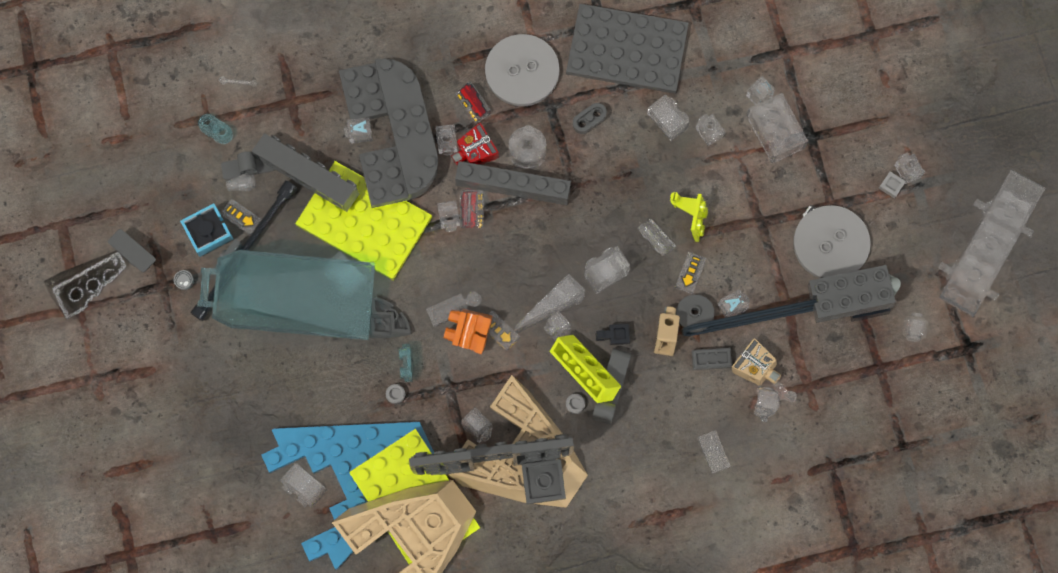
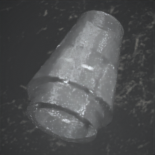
(241, 183)

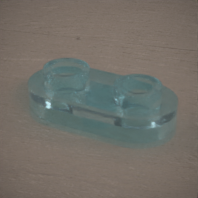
(215, 128)
(406, 370)

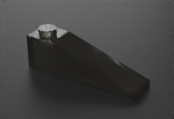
(80, 284)

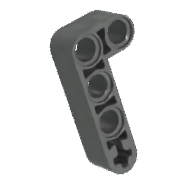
(617, 368)

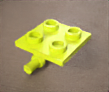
(694, 207)

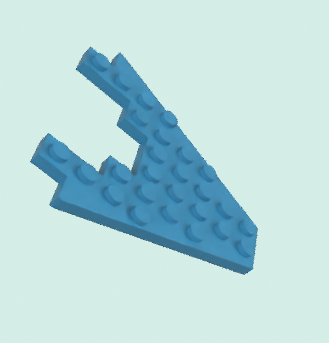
(344, 450)

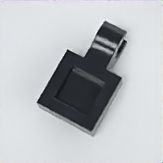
(617, 334)

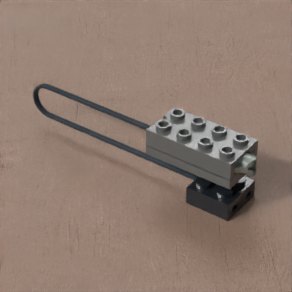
(852, 294)

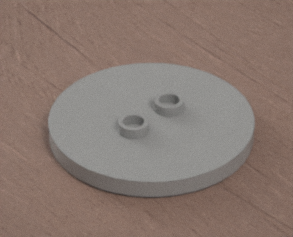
(522, 70)
(831, 241)

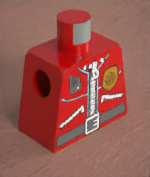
(475, 147)

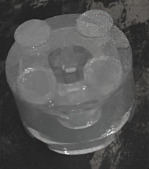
(527, 157)

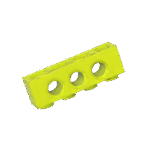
(585, 368)

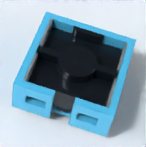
(206, 230)

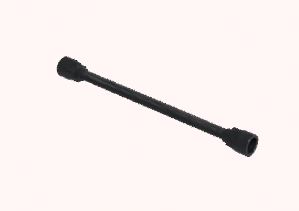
(285, 193)

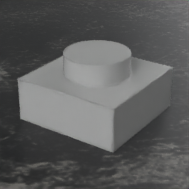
(892, 184)

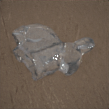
(769, 400)

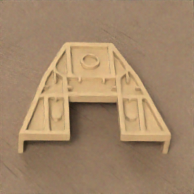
(504, 478)
(422, 519)

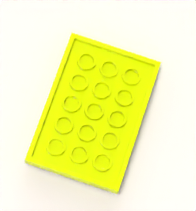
(366, 233)
(391, 473)

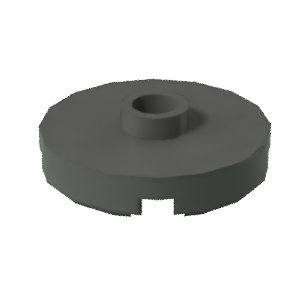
(691, 303)

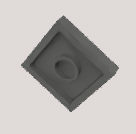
(543, 481)

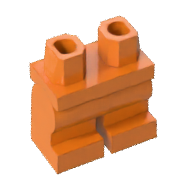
(470, 330)

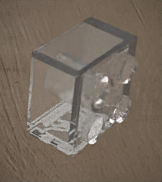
(606, 269)

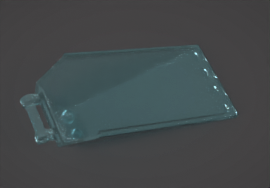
(291, 294)

